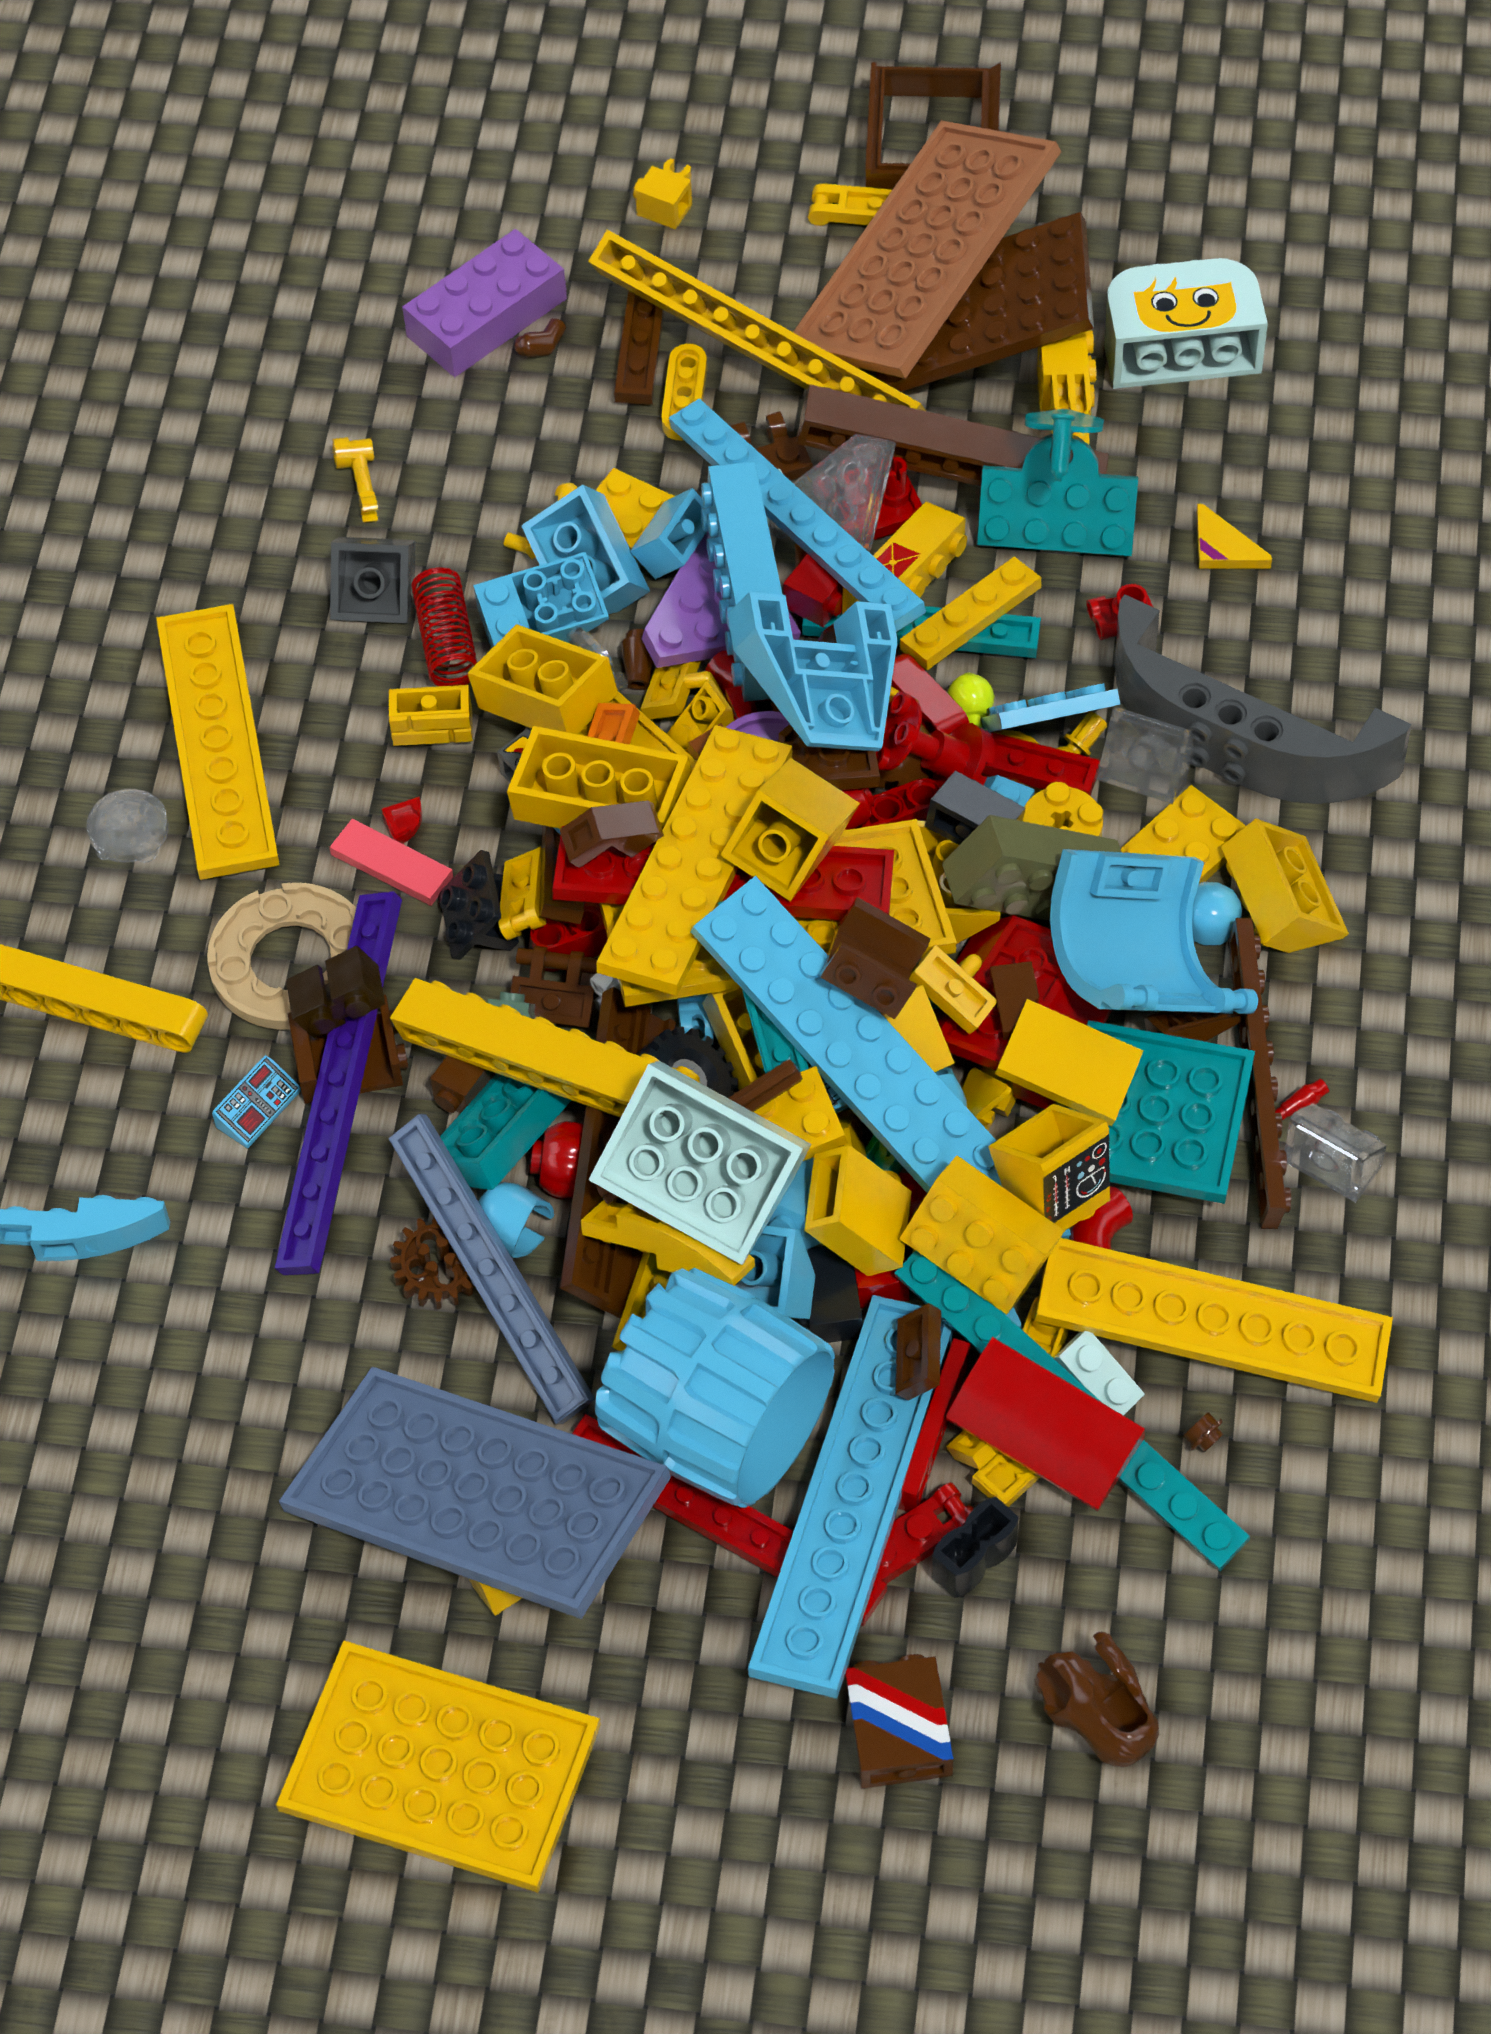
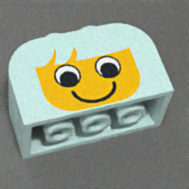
(1184, 323)

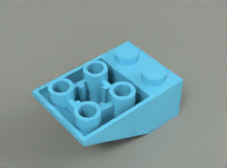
(542, 598)

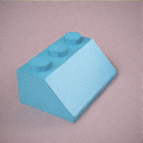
(587, 524)
(781, 1272)

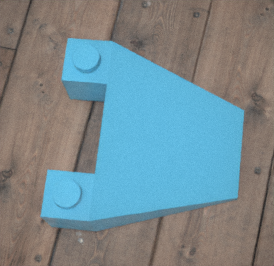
(824, 689)

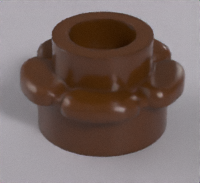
(1204, 1432)

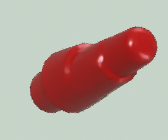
(1303, 1097)

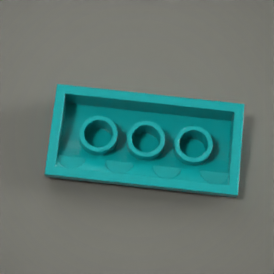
(499, 1129)

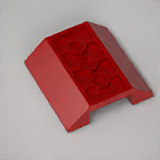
(1012, 942)

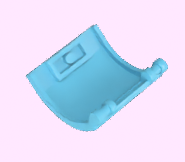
(1129, 934)

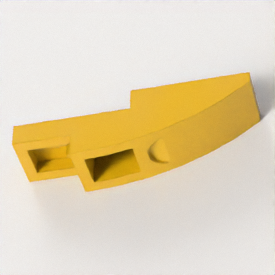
(673, 1249)

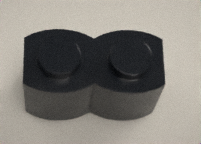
(969, 1550)

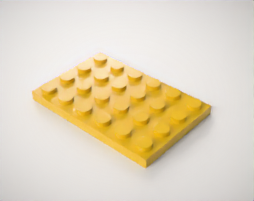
(439, 1766)

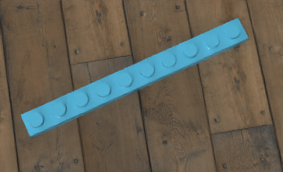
(800, 516)

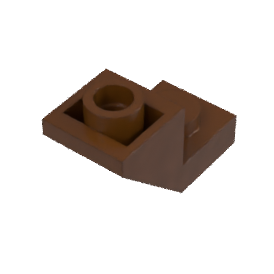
(624, 826)

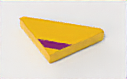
(1224, 546)

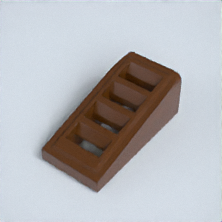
(1191, 1024)

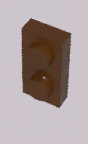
(918, 1352)

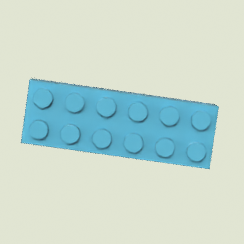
(740, 550)

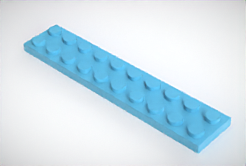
(843, 1037)
(844, 1515)

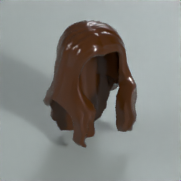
(1099, 1707)

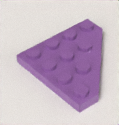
(688, 617)

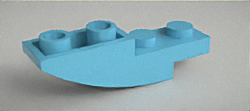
(96, 1229)

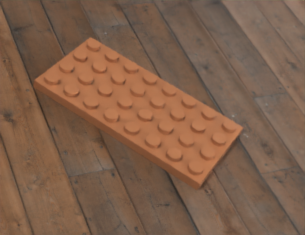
(926, 246)

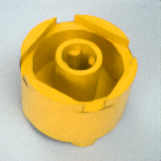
(1065, 809)

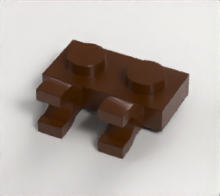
(782, 451)

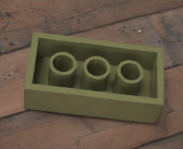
(1013, 865)

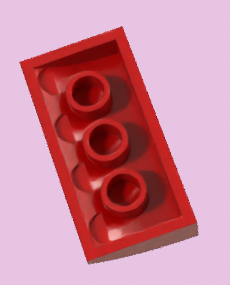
(1045, 1424)

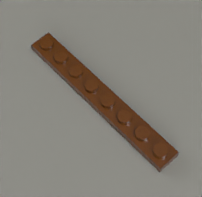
(1264, 1123)

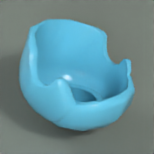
(1214, 913)

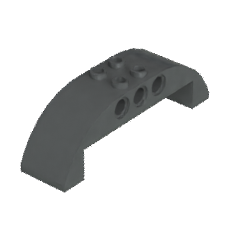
(1247, 737)

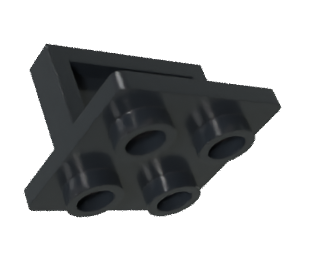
(473, 908)

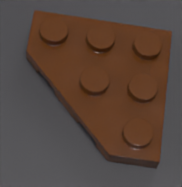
(839, 767)

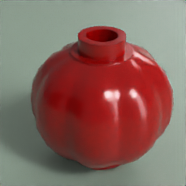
(558, 1159)

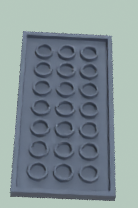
(476, 1491)

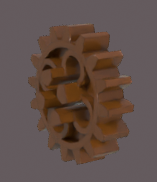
(416, 1253)

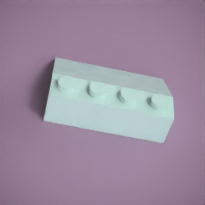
(699, 1161)

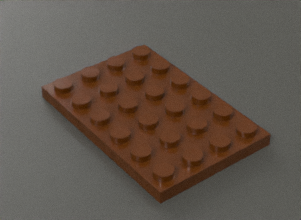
(1021, 299)

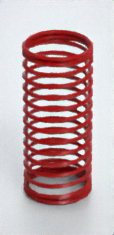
(437, 600)

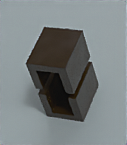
(351, 991)

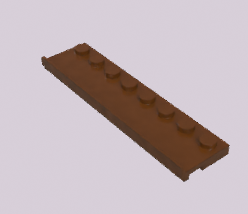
(591, 1268)

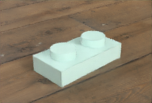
(1099, 1372)

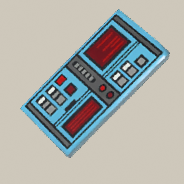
(255, 1102)

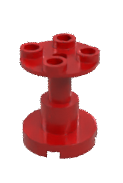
(961, 751)

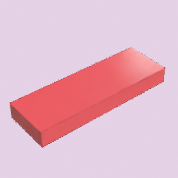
(391, 862)

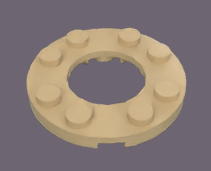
(248, 923)

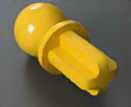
(1085, 734)

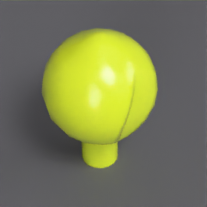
(973, 696)

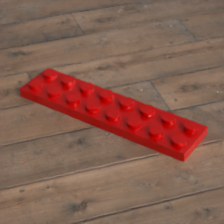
(825, 895)

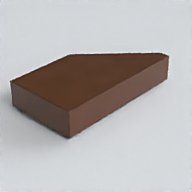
(1012, 987)

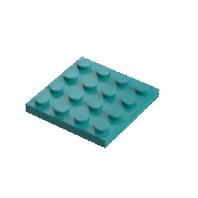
(1179, 1114)

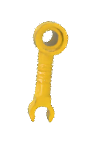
(356, 455)

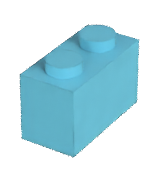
(671, 534)

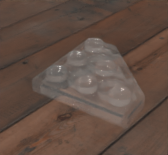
(849, 486)

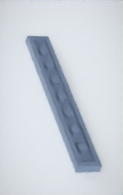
(491, 1269)

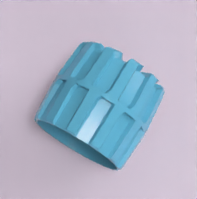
(715, 1387)

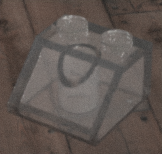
(1146, 755)
(1333, 1151)

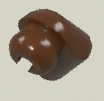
(540, 343)

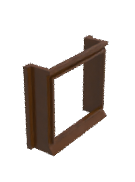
(923, 82)

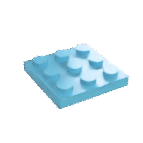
(1050, 707)

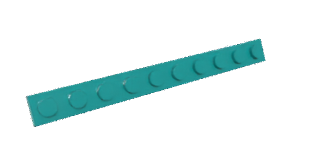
(1147, 1472)

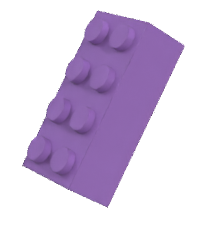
(484, 302)

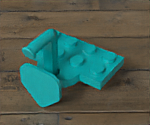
(1058, 500)

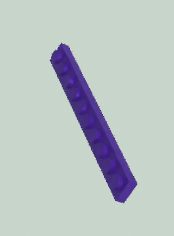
(335, 1103)

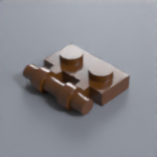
(553, 1000)

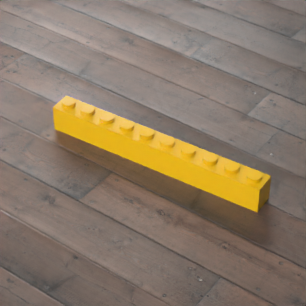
(734, 322)

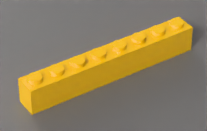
(521, 1046)

